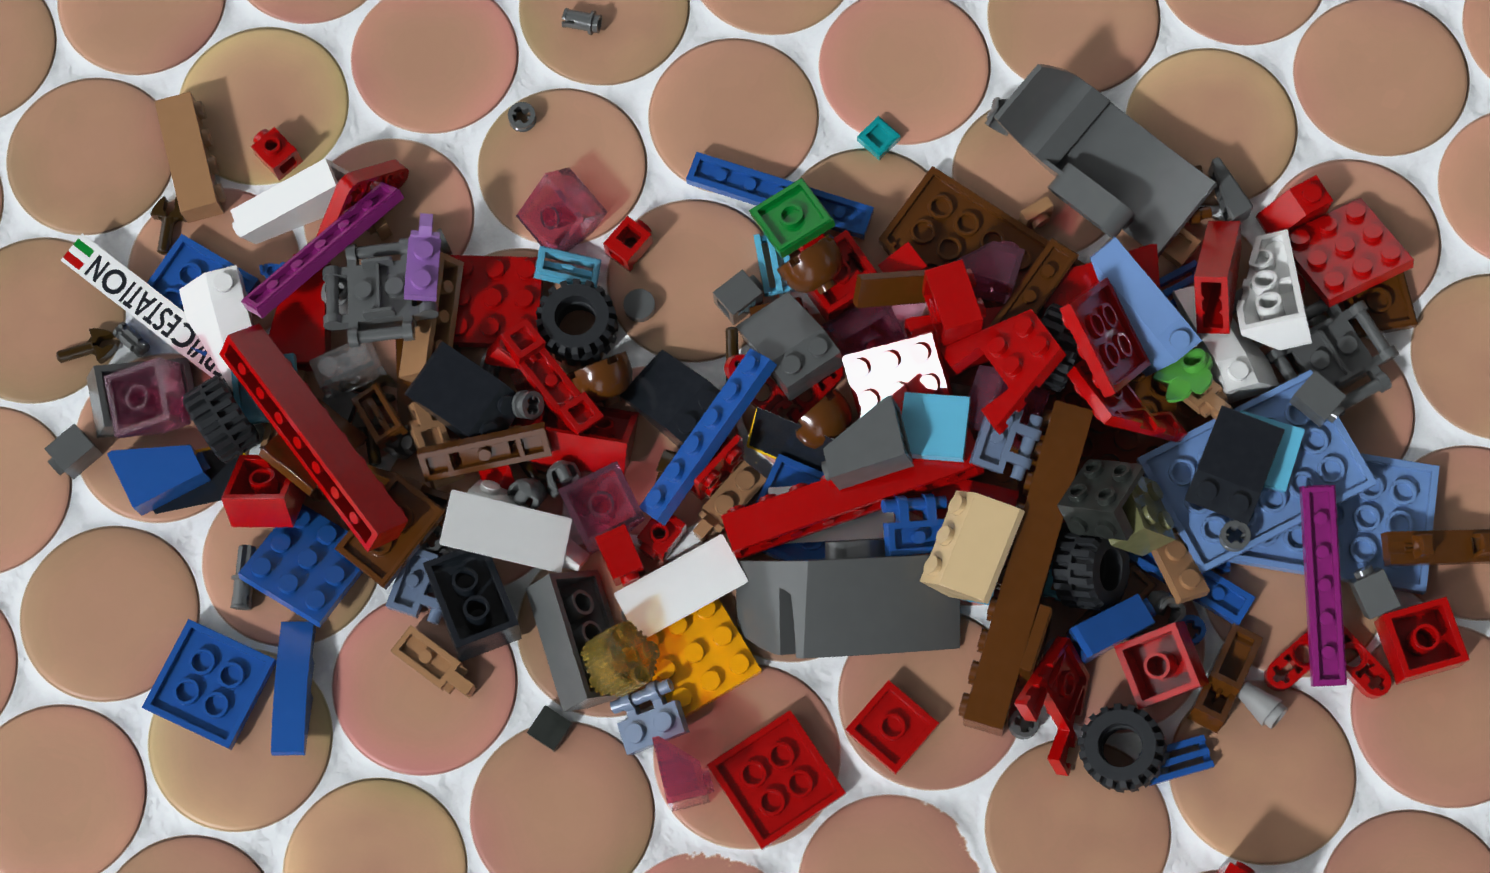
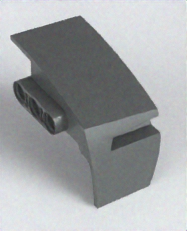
(1103, 158)
(845, 604)

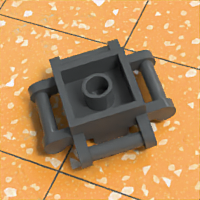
(374, 295)
(1339, 352)

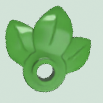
(1187, 375)

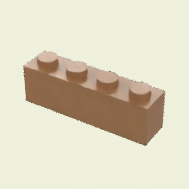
(189, 157)
(436, 330)

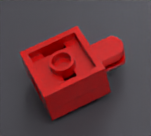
(841, 296)

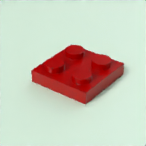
(892, 727)

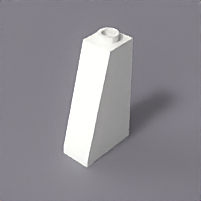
(288, 204)

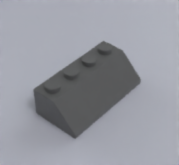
(569, 613)

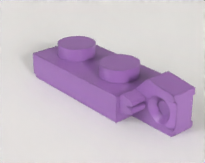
(423, 262)

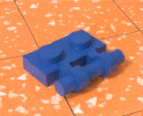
(908, 536)

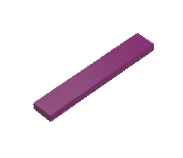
(322, 249)
(1323, 585)

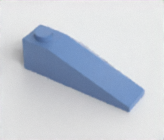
(1153, 317)

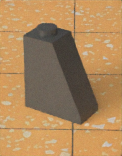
(869, 447)

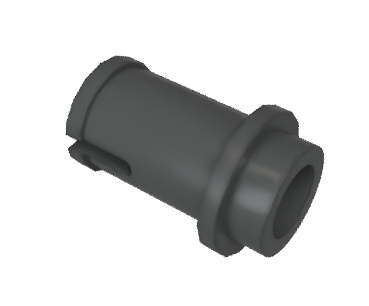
(581, 20)

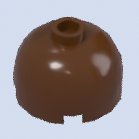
(813, 267)
(604, 379)
(826, 419)

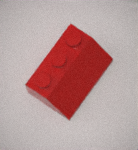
(597, 446)

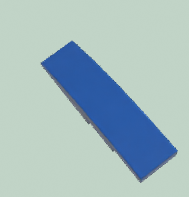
(293, 688)

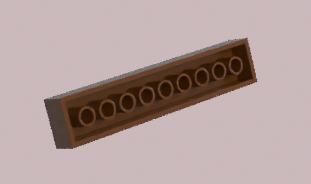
(1027, 570)

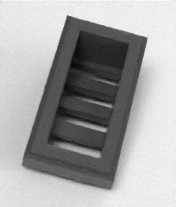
(1231, 198)

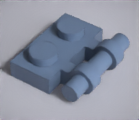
(993, 450)
(411, 589)
(664, 720)

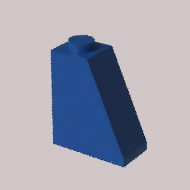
(159, 474)
(1111, 627)

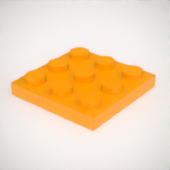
(703, 657)

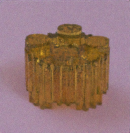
(620, 660)

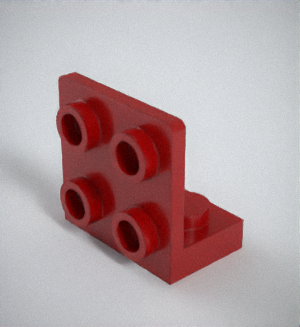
(724, 461)

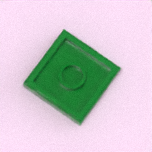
(792, 218)

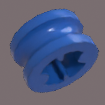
(1197, 623)

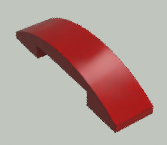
(549, 379)

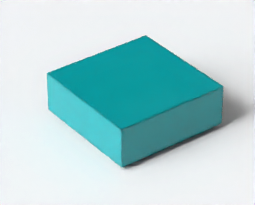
(878, 138)

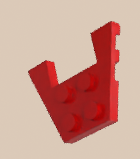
(1019, 352)
(1124, 408)
(1061, 686)

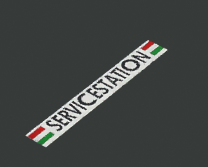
(138, 300)

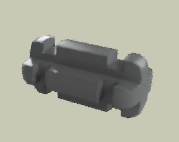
(131, 339)

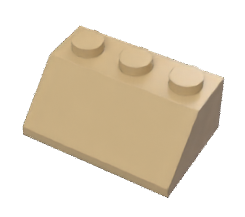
(971, 547)

